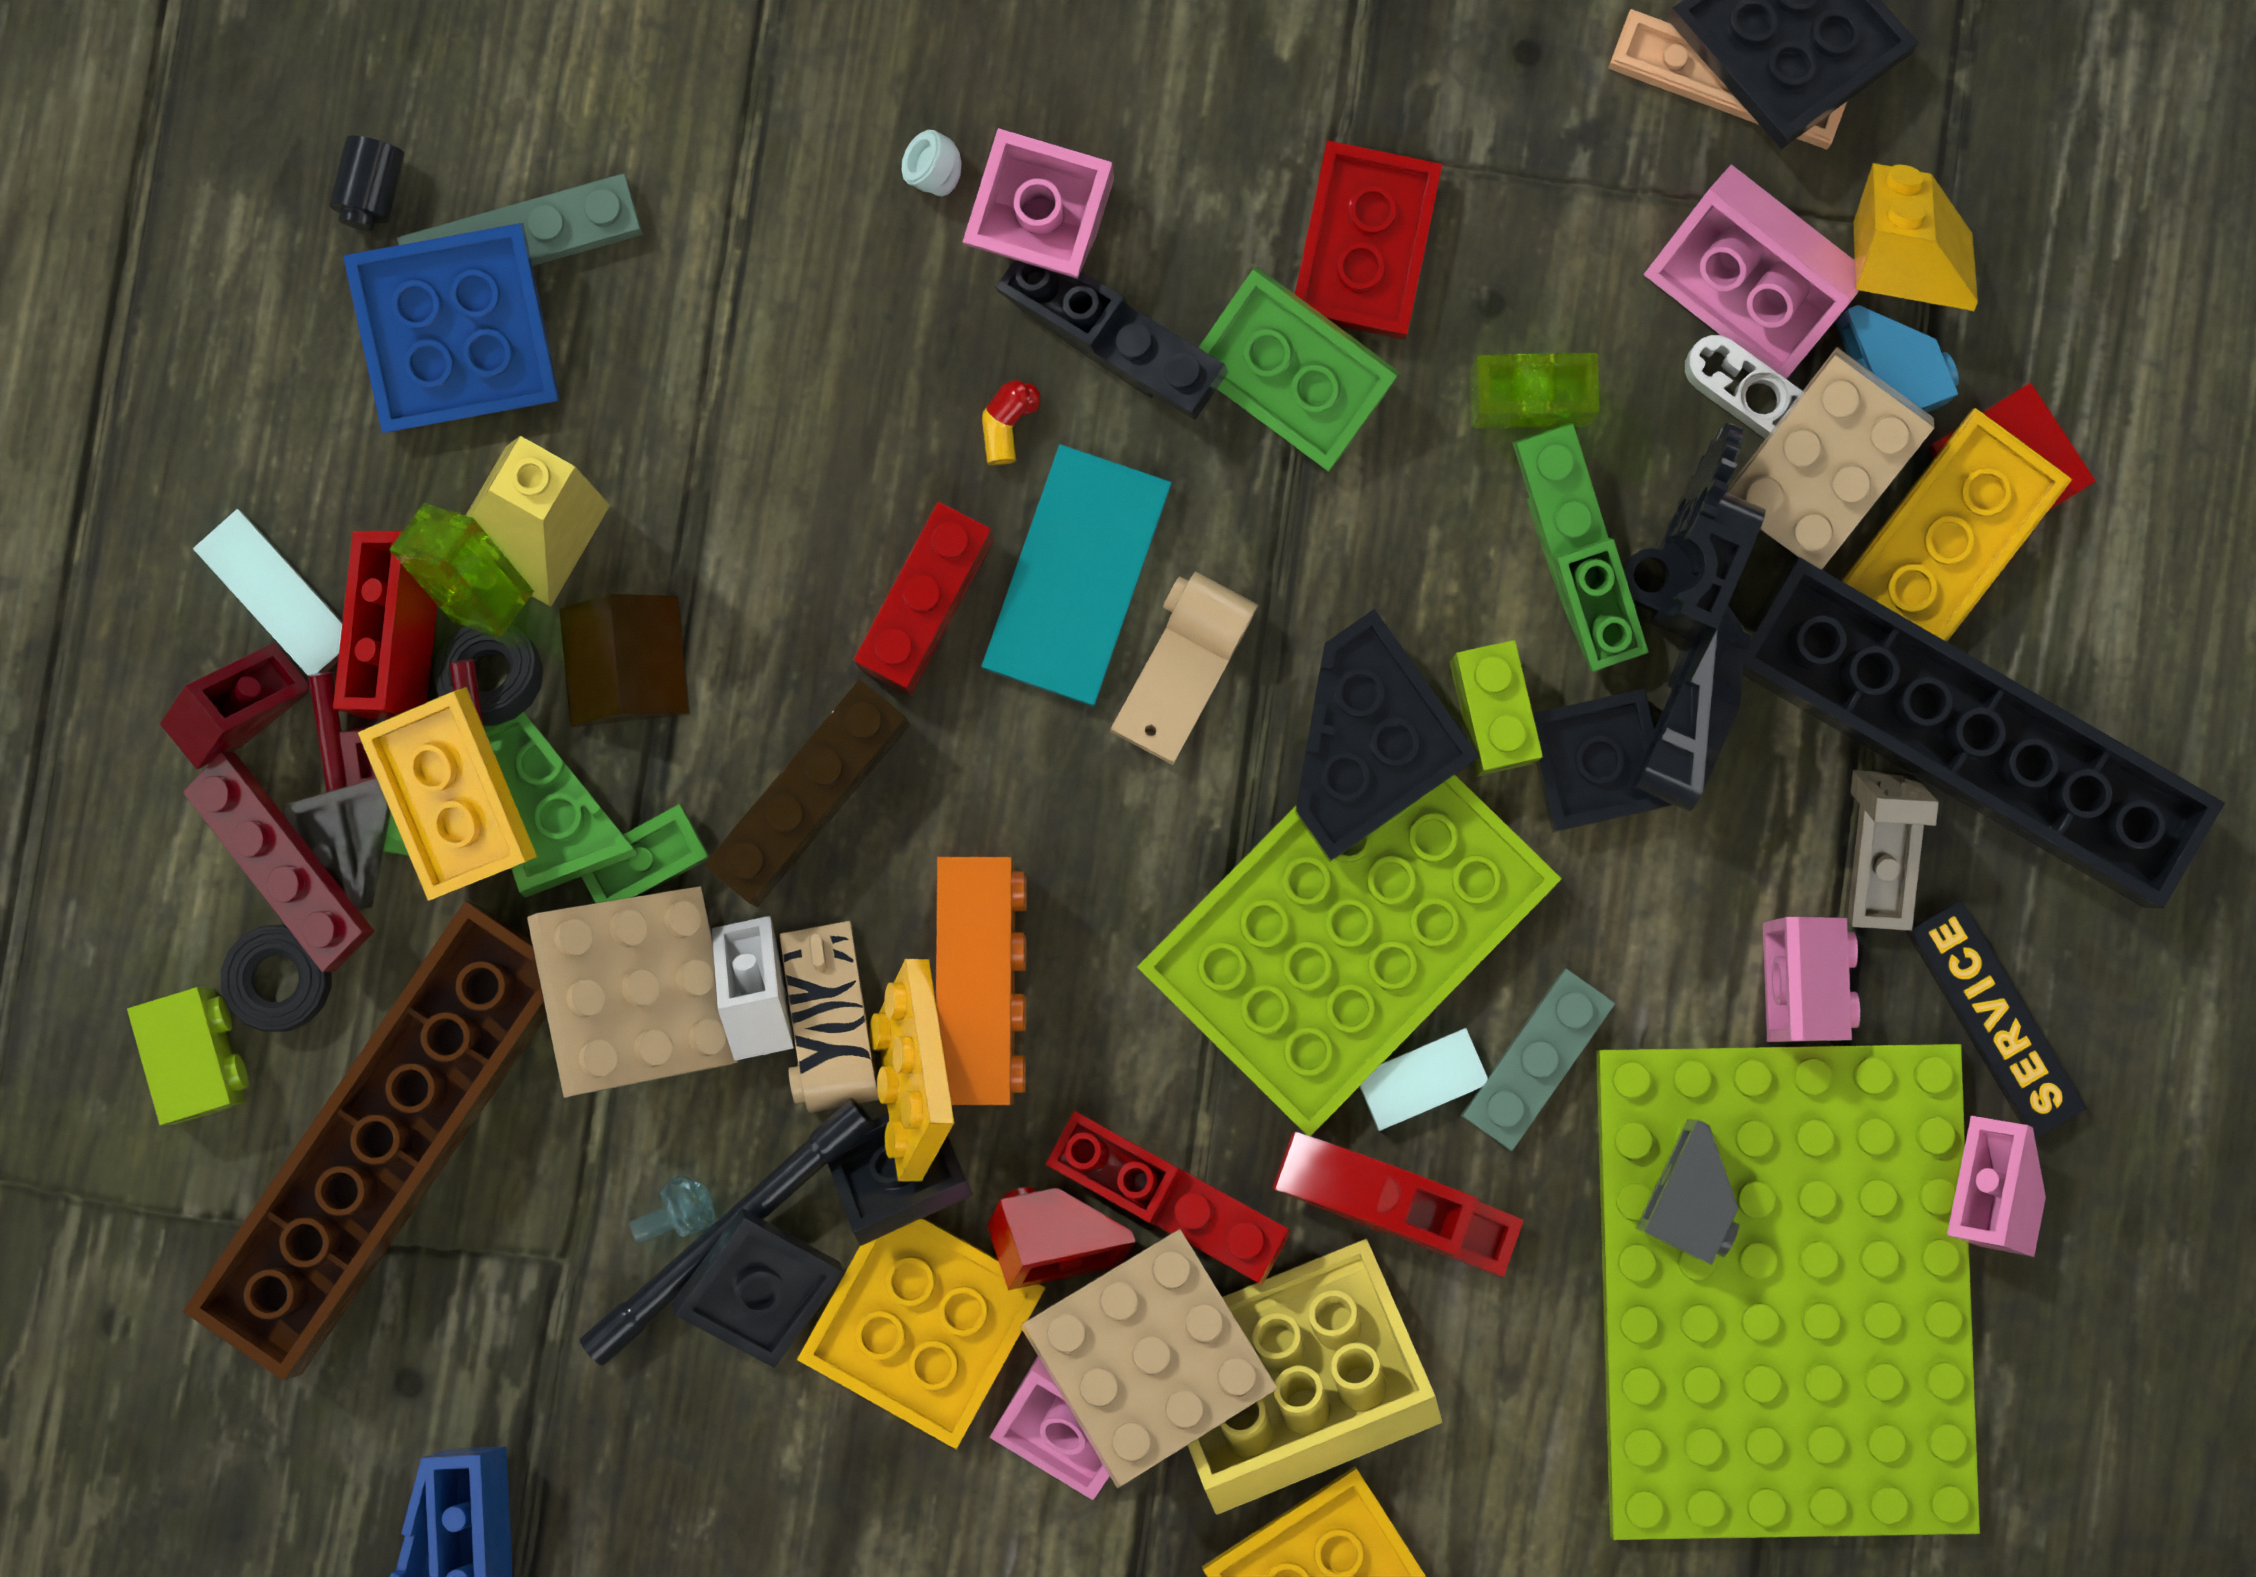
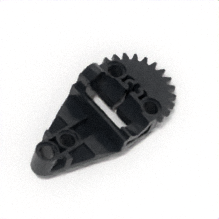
(1702, 565)

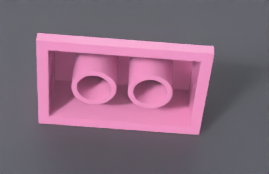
(1756, 272)

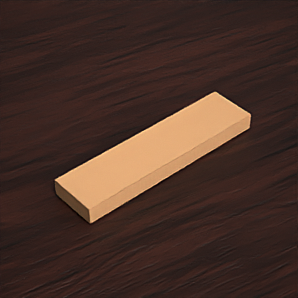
(1662, 57)

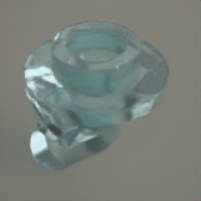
(686, 1209)

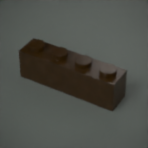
(807, 793)

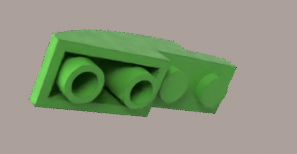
(1578, 548)

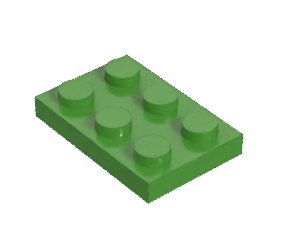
(1296, 369)

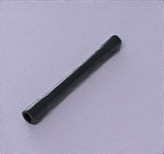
(823, 1146)

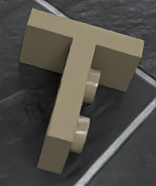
(1888, 848)

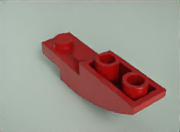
(1168, 1197)
(1398, 1203)

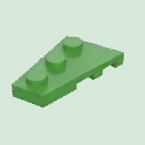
(558, 813)

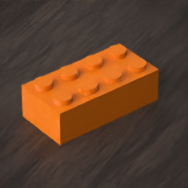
(977, 977)

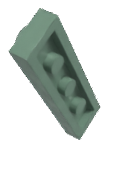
(558, 222)

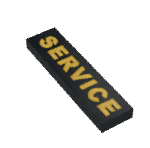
(1996, 1019)

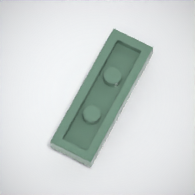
(1537, 1059)

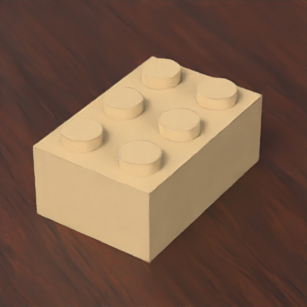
(1831, 458)

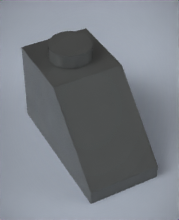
(1693, 1198)

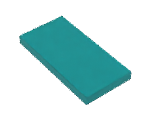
(1076, 575)

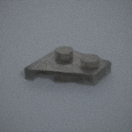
(346, 835)

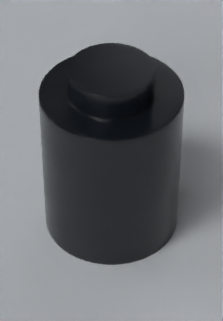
(366, 182)

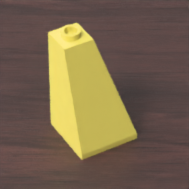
(538, 515)

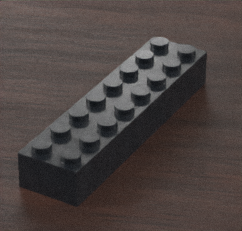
(1977, 735)

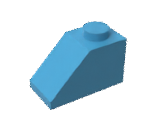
(1899, 357)

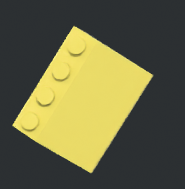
(1340, 1376)

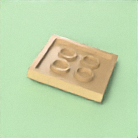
(630, 990)
(1148, 1358)

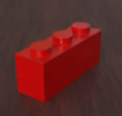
(924, 598)
(383, 633)

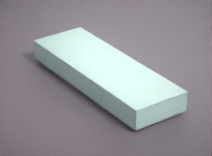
(273, 592)

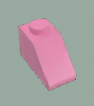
(1999, 1188)

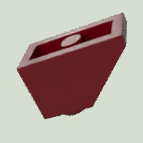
(233, 704)

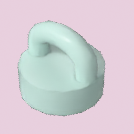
(932, 163)

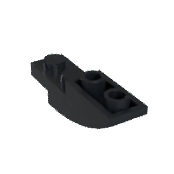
(1115, 335)

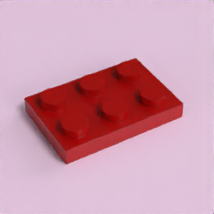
(1367, 238)

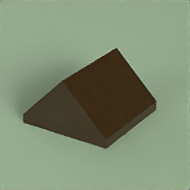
(624, 659)

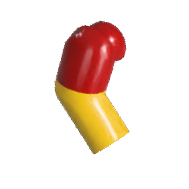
(1002, 414)

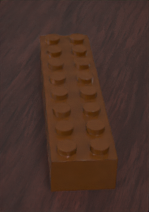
(376, 1145)

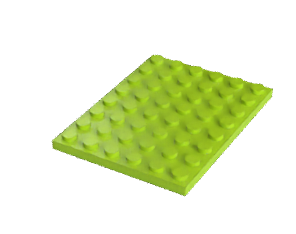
(1832, 1346)

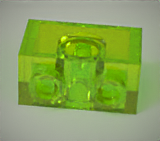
(1534, 390)
(462, 569)

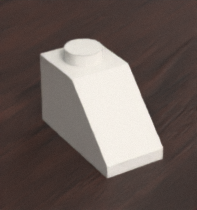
(751, 988)

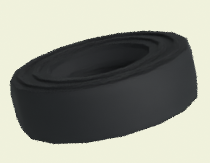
(520, 685)
(240, 989)

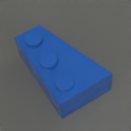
(458, 1516)

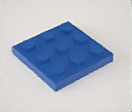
(452, 327)

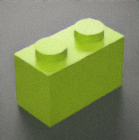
(1495, 707)
(188, 1055)

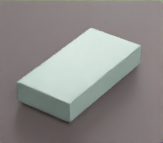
(1423, 1079)

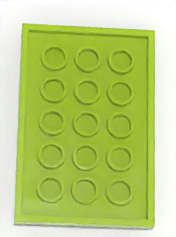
(1330, 965)

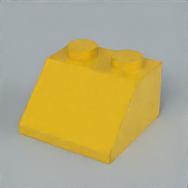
(1912, 240)

